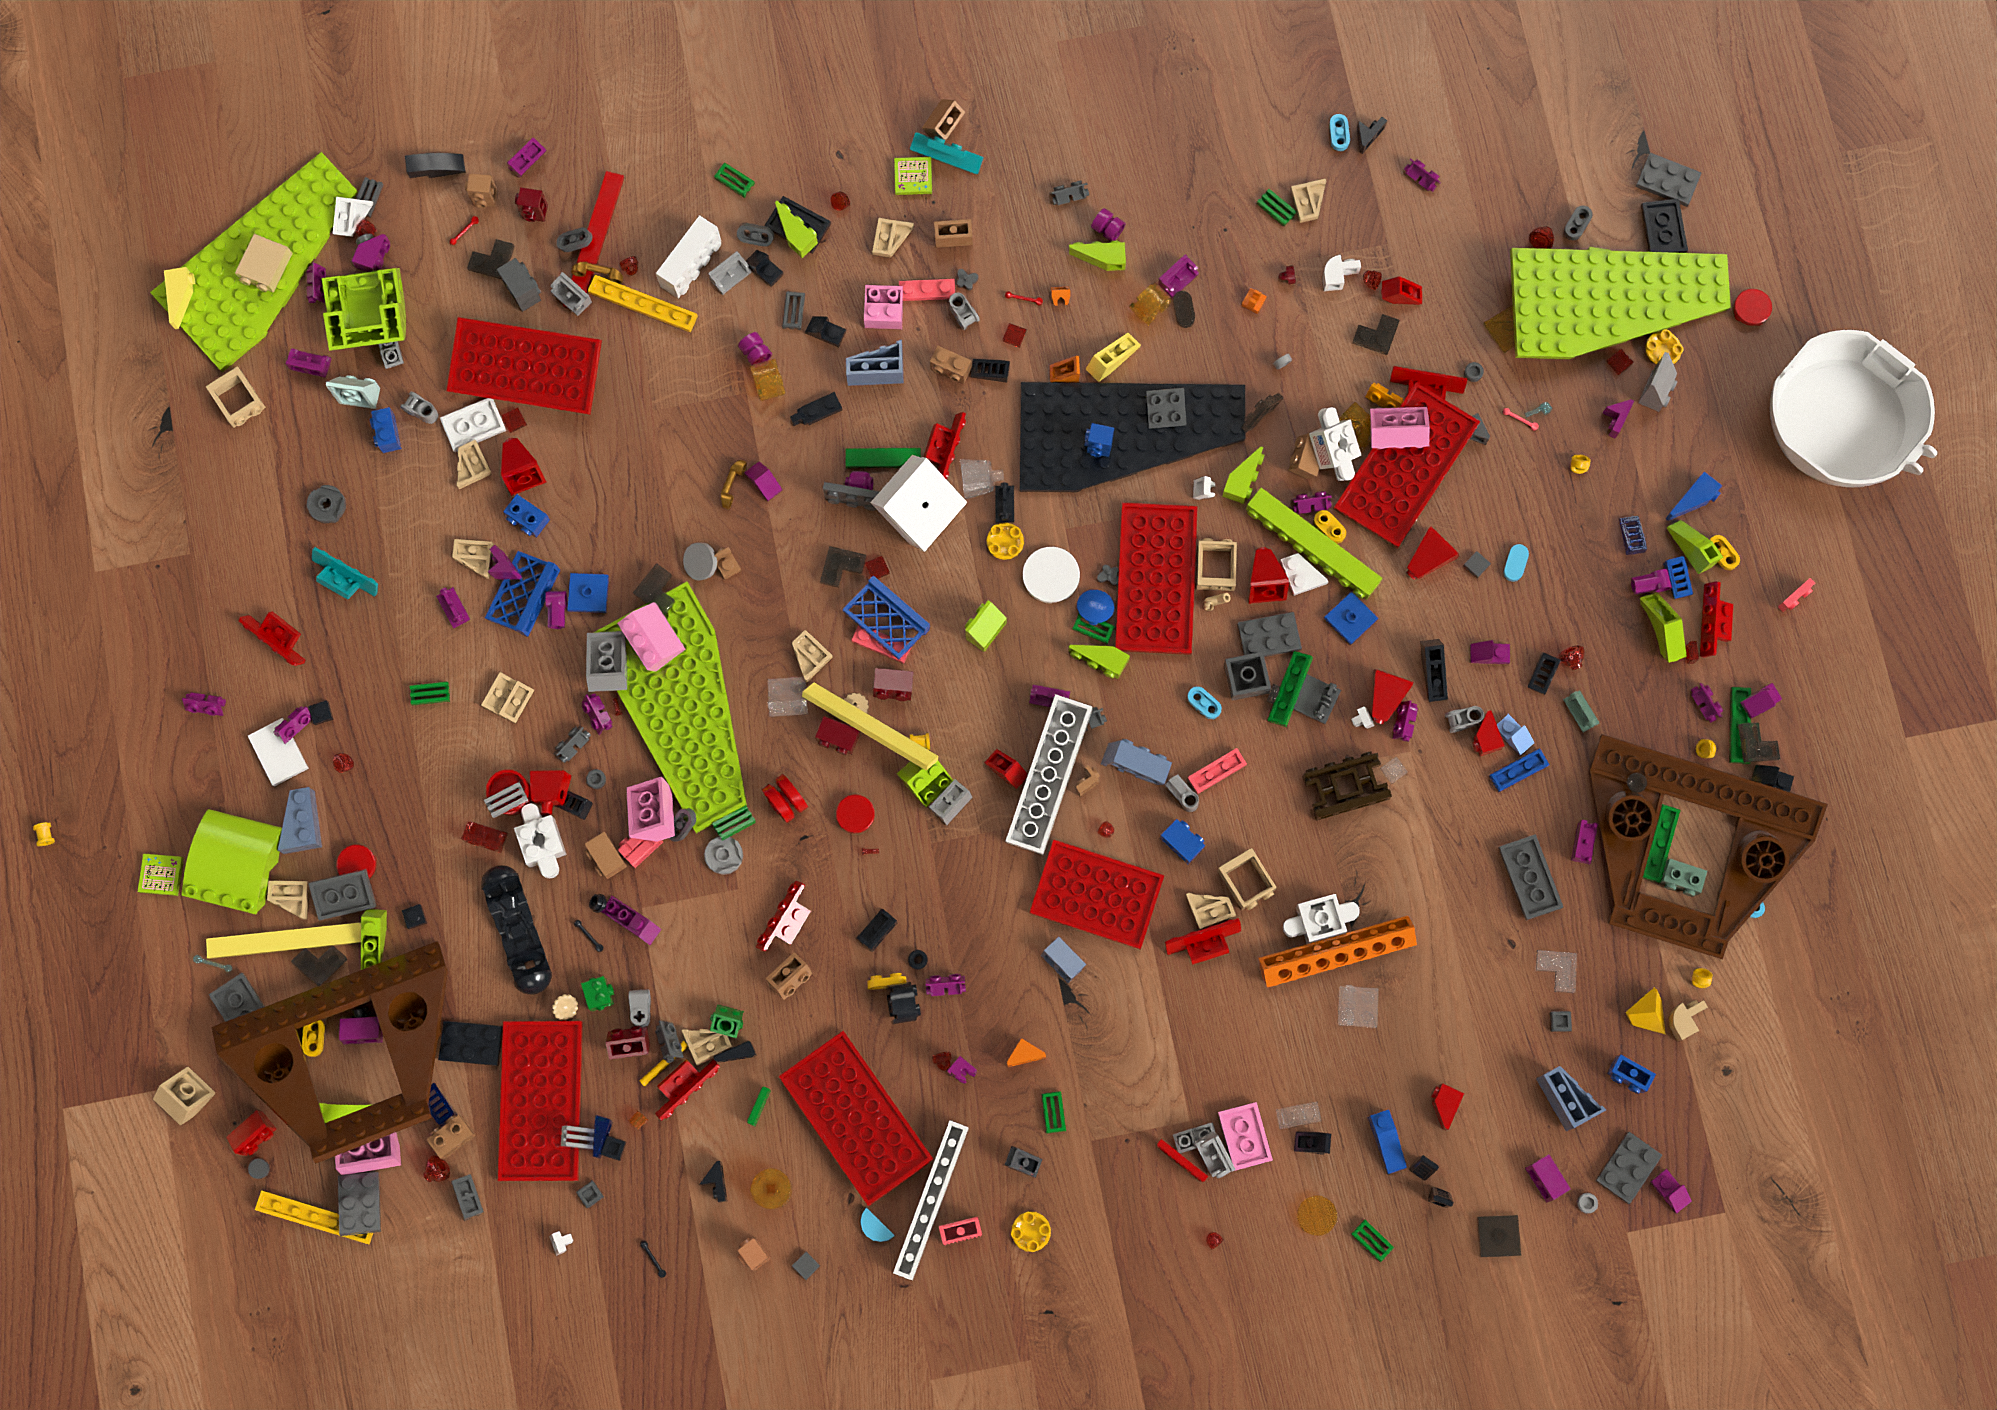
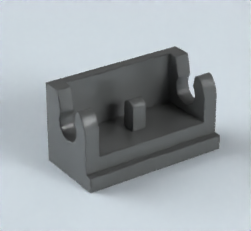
(467, 1197)

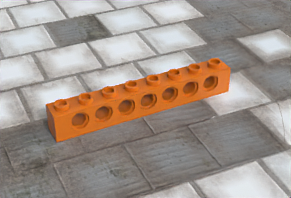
(1337, 951)

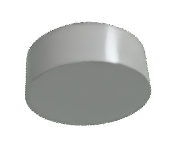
(1283, 361)
(1587, 1203)

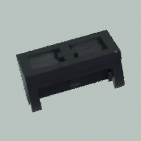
(877, 930)

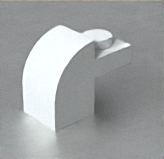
(1336, 269)

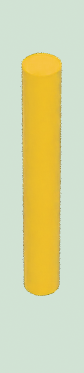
(659, 1067)

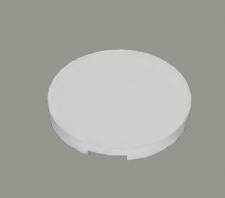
(1051, 574)

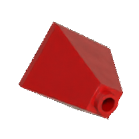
(519, 467)
(1431, 555)
(1268, 578)
(1387, 694)

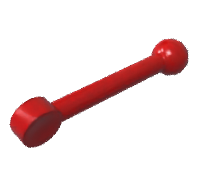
(474, 220)
(1038, 301)

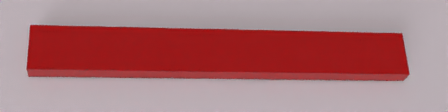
(599, 225)

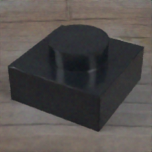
(321, 712)
(414, 916)
(613, 1148)

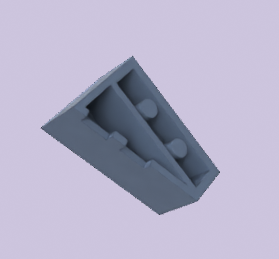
(876, 367)
(1137, 761)
(300, 822)
(1568, 1099)

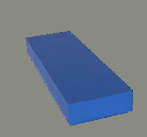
(1519, 770)

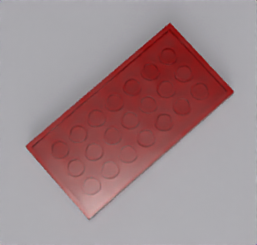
(524, 365)
(1399, 482)
(1156, 578)
(538, 1098)
(856, 1118)

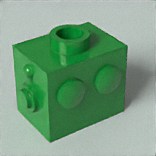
(598, 993)
(726, 1021)

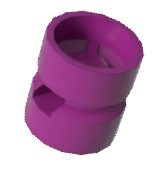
(1108, 225)
(753, 347)

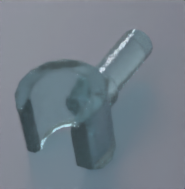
(1544, 407)

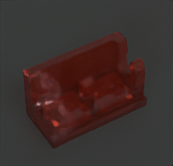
(484, 836)

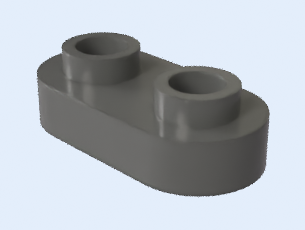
(1577, 224)
(755, 236)
(574, 239)
(683, 822)

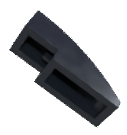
(434, 164)

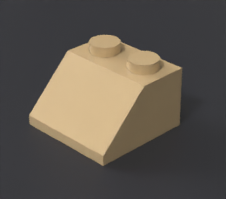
(183, 1095)

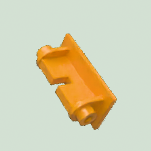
(1379, 395)

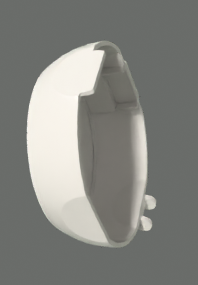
(1852, 410)

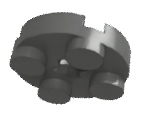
(331, 514)

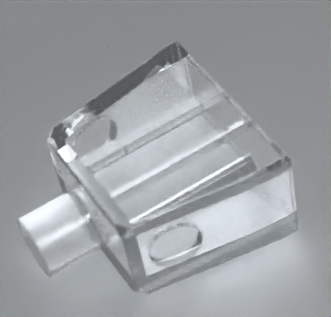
(978, 477)

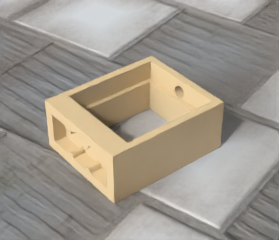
(227, 382)
(1222, 584)
(1235, 863)

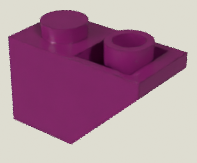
(370, 253)

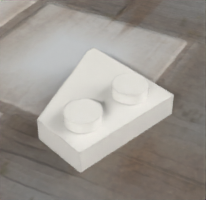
(349, 214)
(1301, 574)

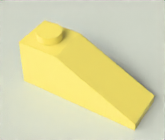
(179, 291)
(1112, 357)

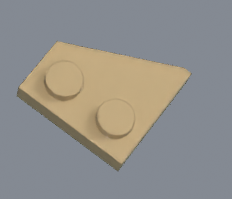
(1308, 199)
(890, 236)
(471, 464)
(474, 555)
(810, 654)
(290, 896)
(1210, 909)
(706, 1044)

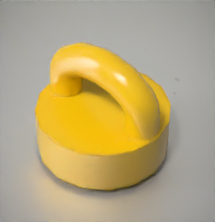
(1581, 462)
(1705, 748)
(1702, 978)

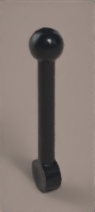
(599, 947)
(662, 1273)

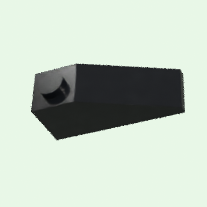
(1434, 669)

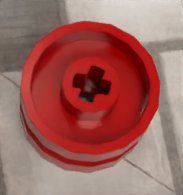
(503, 780)
(784, 798)

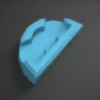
(874, 1227)

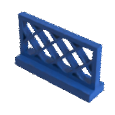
(534, 603)
(896, 605)

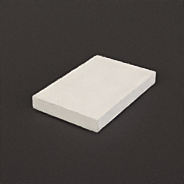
(473, 423)
(278, 759)

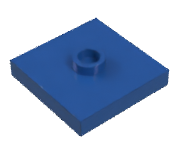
(588, 593)
(1351, 618)

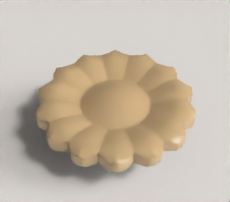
(858, 701)
(565, 1007)

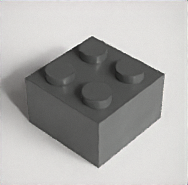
(520, 284)
(1247, 676)

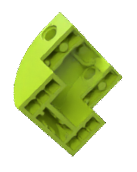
(364, 309)
(231, 861)

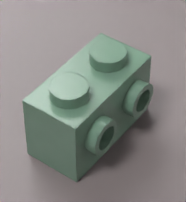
(1683, 877)

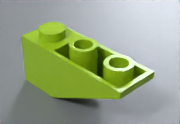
(798, 235)
(1103, 255)
(1240, 479)
(1695, 546)
(1105, 658)
(372, 936)

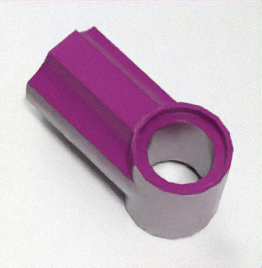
(1655, 581)
(556, 603)

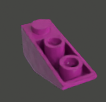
(631, 920)

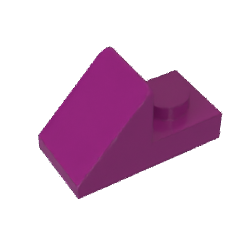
(1619, 414)
(504, 568)
(1489, 653)
(1761, 700)
(1671, 1191)

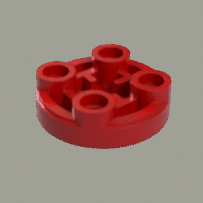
(1752, 307)
(855, 814)
(356, 858)

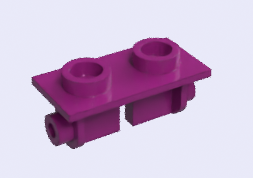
(1417, 169)
(314, 276)
(1304, 502)
(452, 607)
(1044, 695)
(1704, 695)
(195, 703)
(591, 706)
(1406, 712)
(297, 721)
(938, 984)

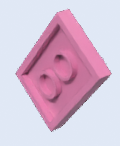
(1245, 1136)

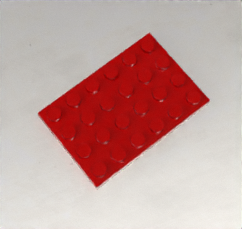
(1096, 894)

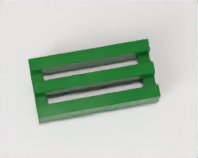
(728, 184)
(1282, 203)
(1092, 635)
(413, 695)
(731, 816)
(758, 1106)
(1055, 1129)
(1359, 1228)

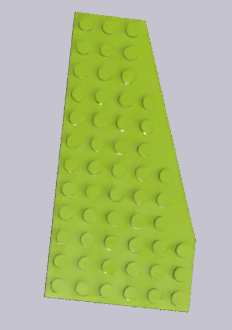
(1600, 298)
(231, 316)
(687, 714)

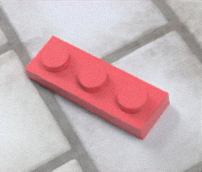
(927, 289)
(863, 639)
(1217, 771)

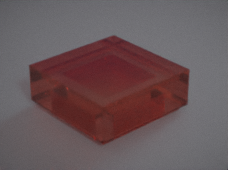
(1014, 335)
(1620, 361)
(514, 420)
(877, 567)
(1692, 652)

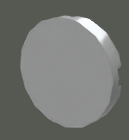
(700, 561)
(723, 856)

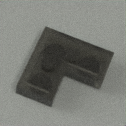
(488, 264)
(1380, 339)
(1263, 407)
(840, 560)
(651, 589)
(1753, 747)
(320, 968)

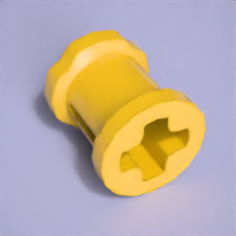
(922, 740)
(43, 834)

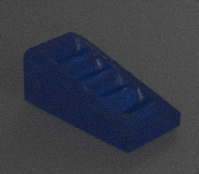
(1642, 547)
(435, 1114)
(601, 1131)

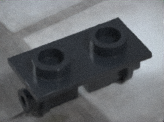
(1004, 503)

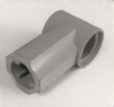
(1181, 792)

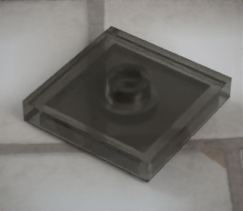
(1499, 1236)

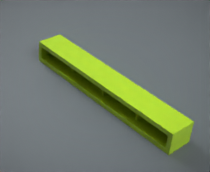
(1314, 544)

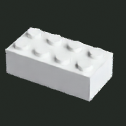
(689, 257)

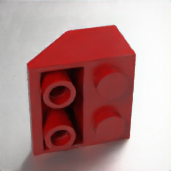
(251, 1133)

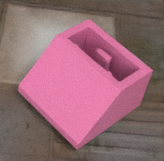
(883, 307)

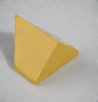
(1648, 1013)

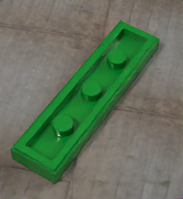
(879, 457)
(1290, 689)
(1737, 716)
(1661, 843)

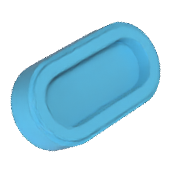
(1516, 562)

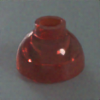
(1542, 238)
(1572, 656)
(436, 1169)

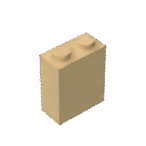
(263, 263)

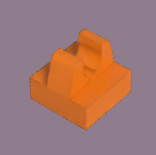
(1057, 292)
(1254, 300)

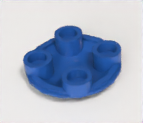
(1095, 606)

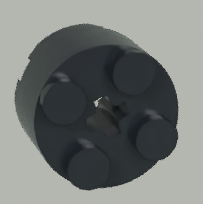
(902, 1002)

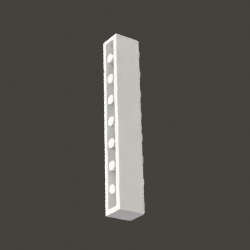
(931, 1200)

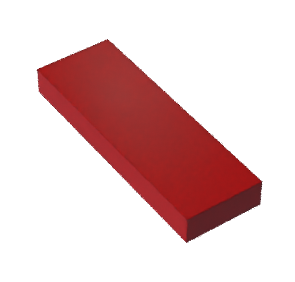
(1182, 1161)

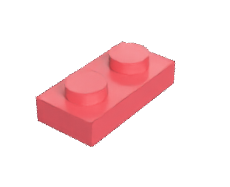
(1803, 591)

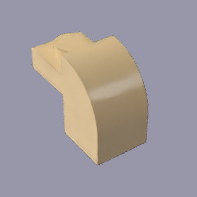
(1681, 1020)

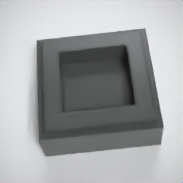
(1477, 564)
(1560, 1021)
(590, 1194)
(806, 1265)

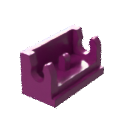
(526, 157)
(1178, 276)
(308, 363)
(1584, 842)
(360, 1031)
(960, 1067)
(1547, 1178)

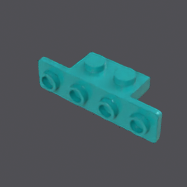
(947, 153)
(341, 577)

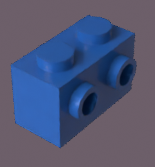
(386, 430)
(1099, 440)
(526, 516)
(1182, 840)
(1631, 1074)

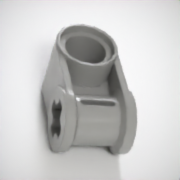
(965, 313)
(418, 406)
(1461, 720)
(640, 1004)

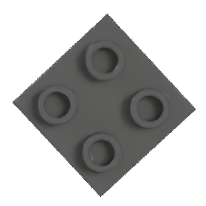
(1166, 408)
(1317, 699)

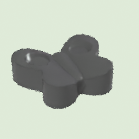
(966, 280)
(1108, 574)

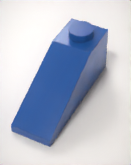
(1697, 496)
(1387, 1141)

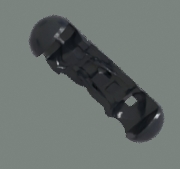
(516, 926)

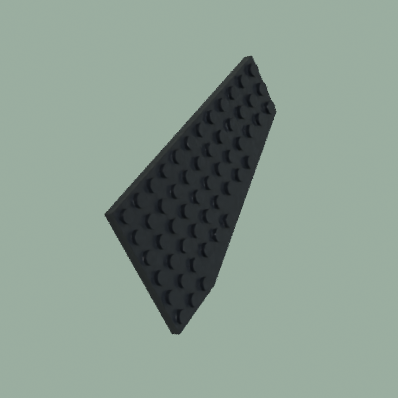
(1060, 413)

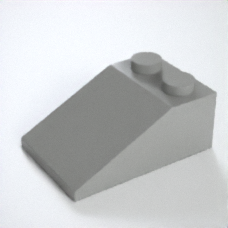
(1659, 384)
(606, 661)

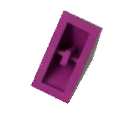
(763, 480)

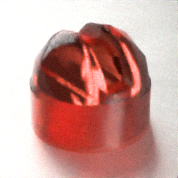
(1106, 829)
(1213, 1240)

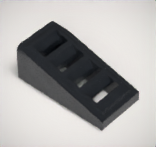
(991, 363)
(1556, 661)
(581, 807)
(739, 1052)
(1423, 1167)
(1440, 1197)

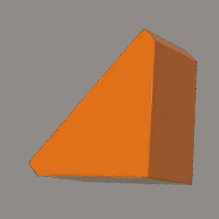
(1065, 371)
(1024, 1054)

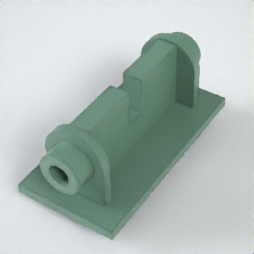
(1581, 711)

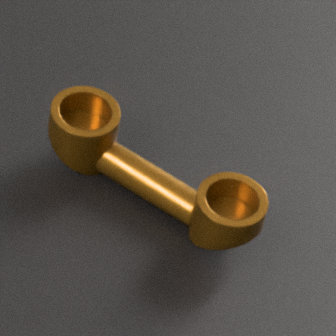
(580, 270)
(737, 468)

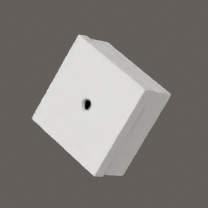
(918, 502)

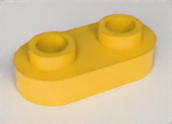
(1329, 526)
(1727, 552)
(878, 982)
(313, 1037)

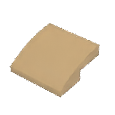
(507, 697)

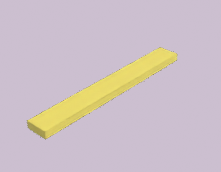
(870, 726)
(283, 940)

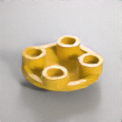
(1663, 342)
(1005, 541)
(1031, 1231)

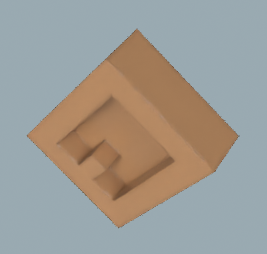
(726, 563)
(1085, 784)

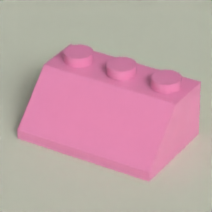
(1399, 427)
(651, 636)
(650, 810)
(371, 1156)

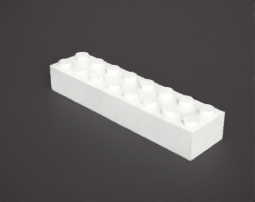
(1049, 774)

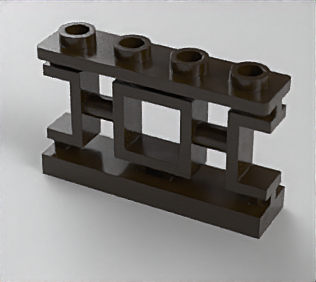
(1351, 800)

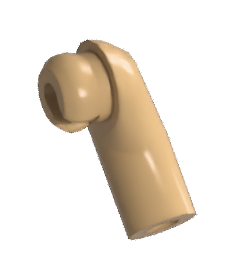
(1210, 602)

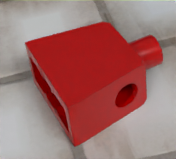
(549, 788)

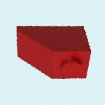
(1401, 291)
(1487, 736)
(1006, 768)
(1446, 1104)

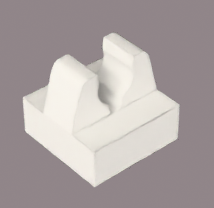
(1202, 488)
(1363, 718)
(559, 1242)

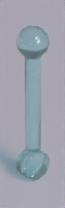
(198, 959)

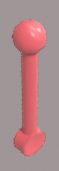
(1534, 426)

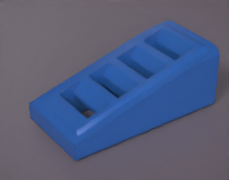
(1685, 576)

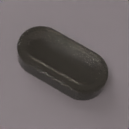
(1184, 309)

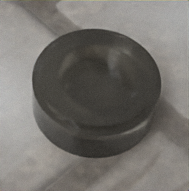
(1273, 693)
(1636, 782)

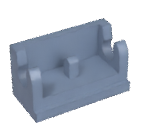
(1063, 959)

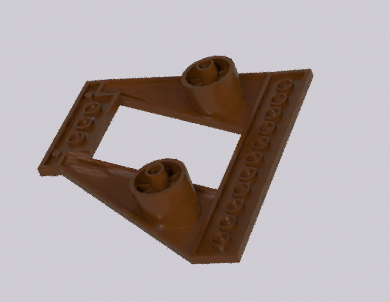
(1762, 815)
(271, 1061)

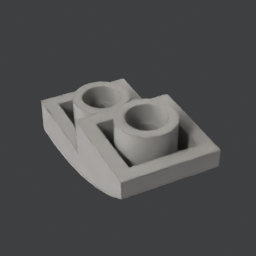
(391, 354)
(1185, 1139)

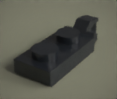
(817, 410)

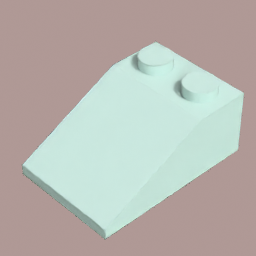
(354, 392)

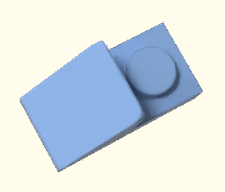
(1515, 735)

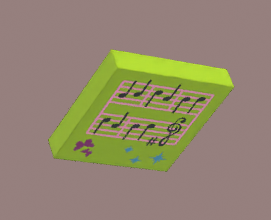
(913, 176)
(160, 874)

